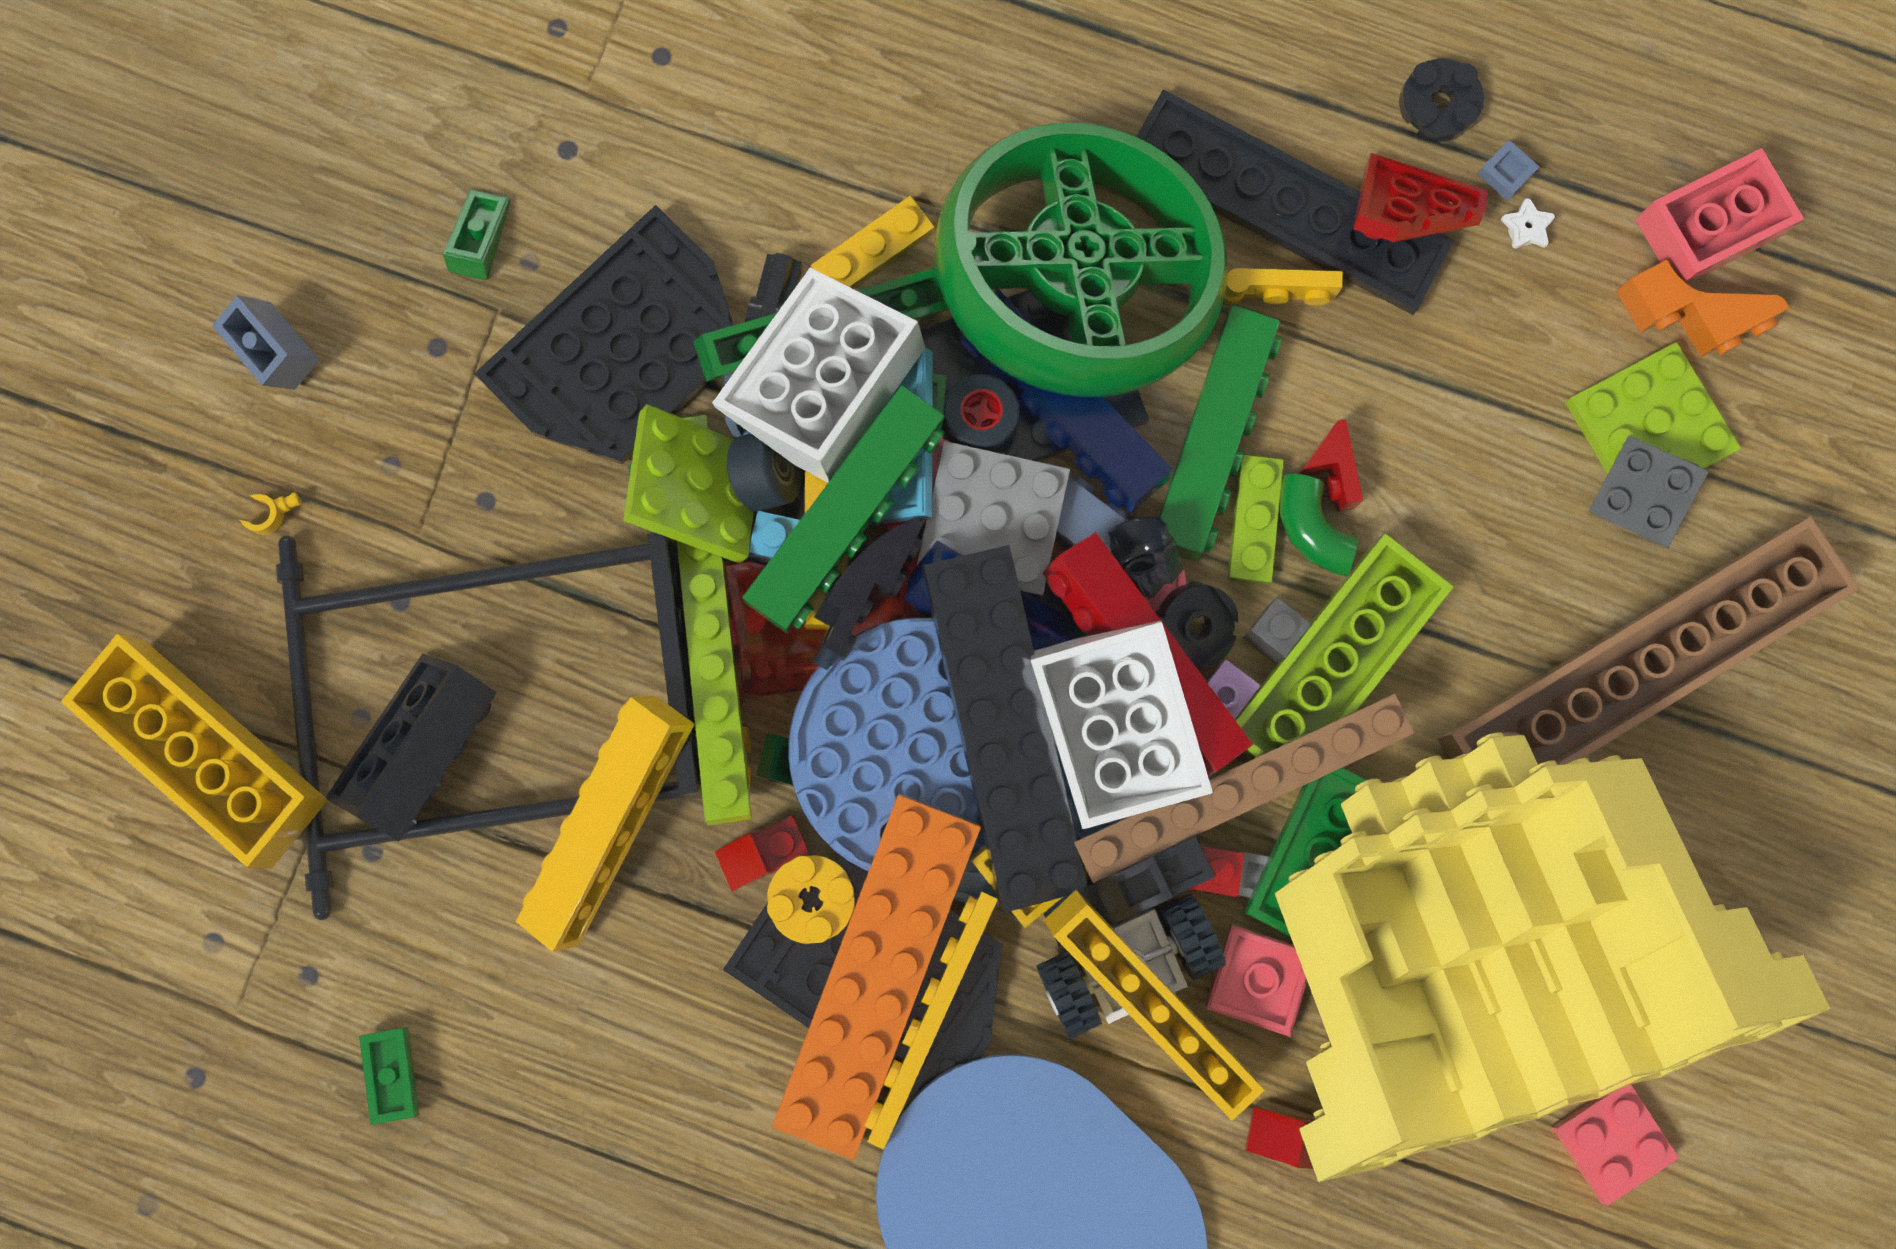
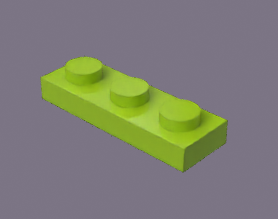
(1255, 520)

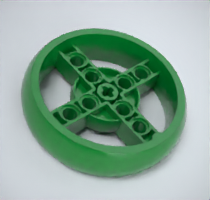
(1082, 252)

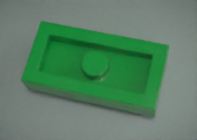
(389, 1075)

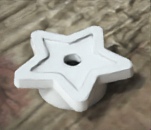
(1526, 236)

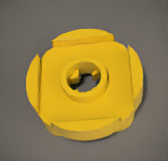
(786, 906)

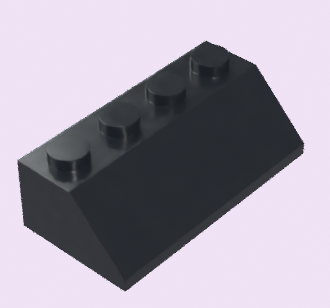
(412, 746)

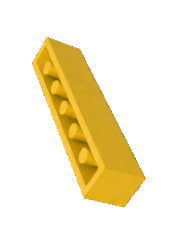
(604, 822)
(1153, 1005)

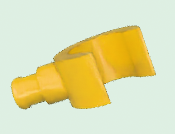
(278, 508)

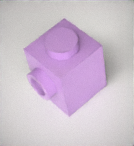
(1232, 687)

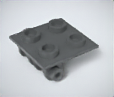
(1648, 491)

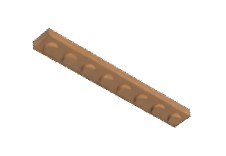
(1246, 787)

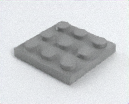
(995, 502)

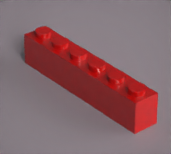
(1108, 600)

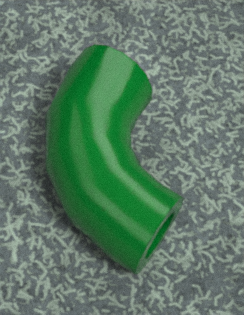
(1309, 529)

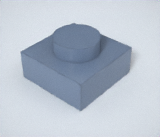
(1508, 170)

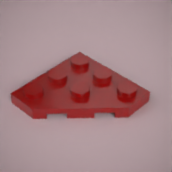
(1411, 203)

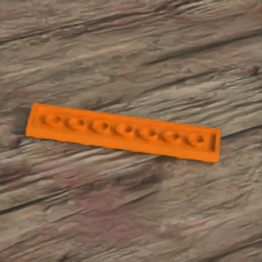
(876, 976)

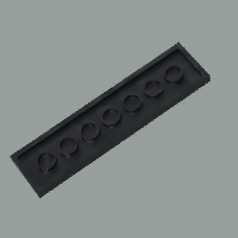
(1291, 203)
(1004, 728)

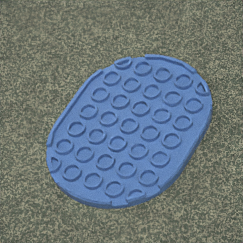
(883, 730)
(1027, 1160)

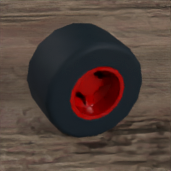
(984, 399)

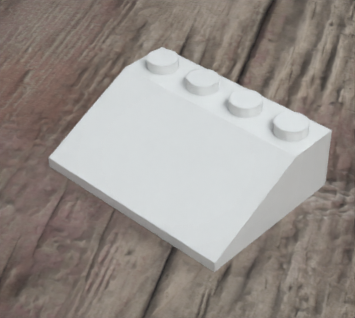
(821, 373)
(1120, 723)

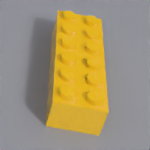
(194, 751)

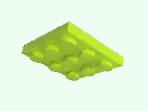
(1655, 403)
(684, 486)

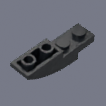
(861, 586)
(1147, 882)

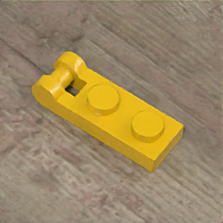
(1279, 285)

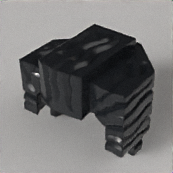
(1146, 553)

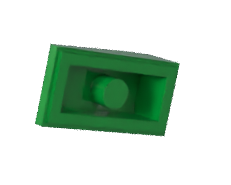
(476, 235)

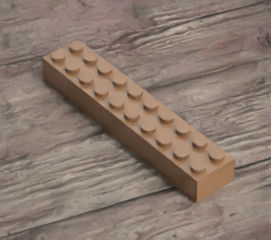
(1668, 649)

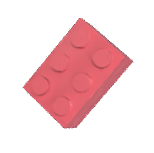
(1720, 217)

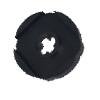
(1448, 77)
(1219, 621)

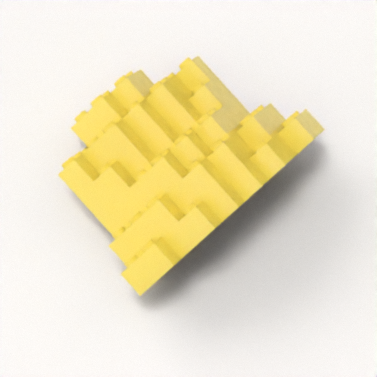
(1514, 952)

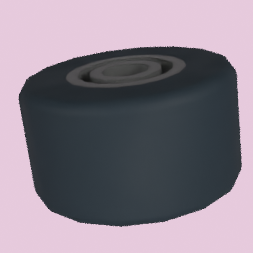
(761, 474)

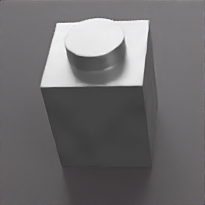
(1276, 630)

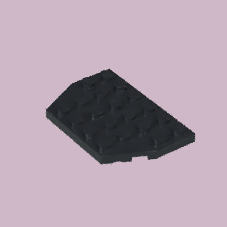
(614, 342)
(796, 975)

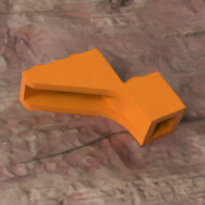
(1709, 319)

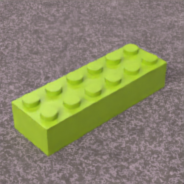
(1345, 647)

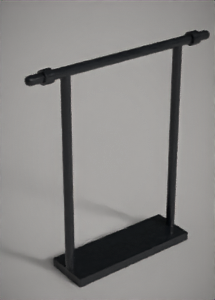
(672, 630)

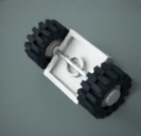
(1188, 938)

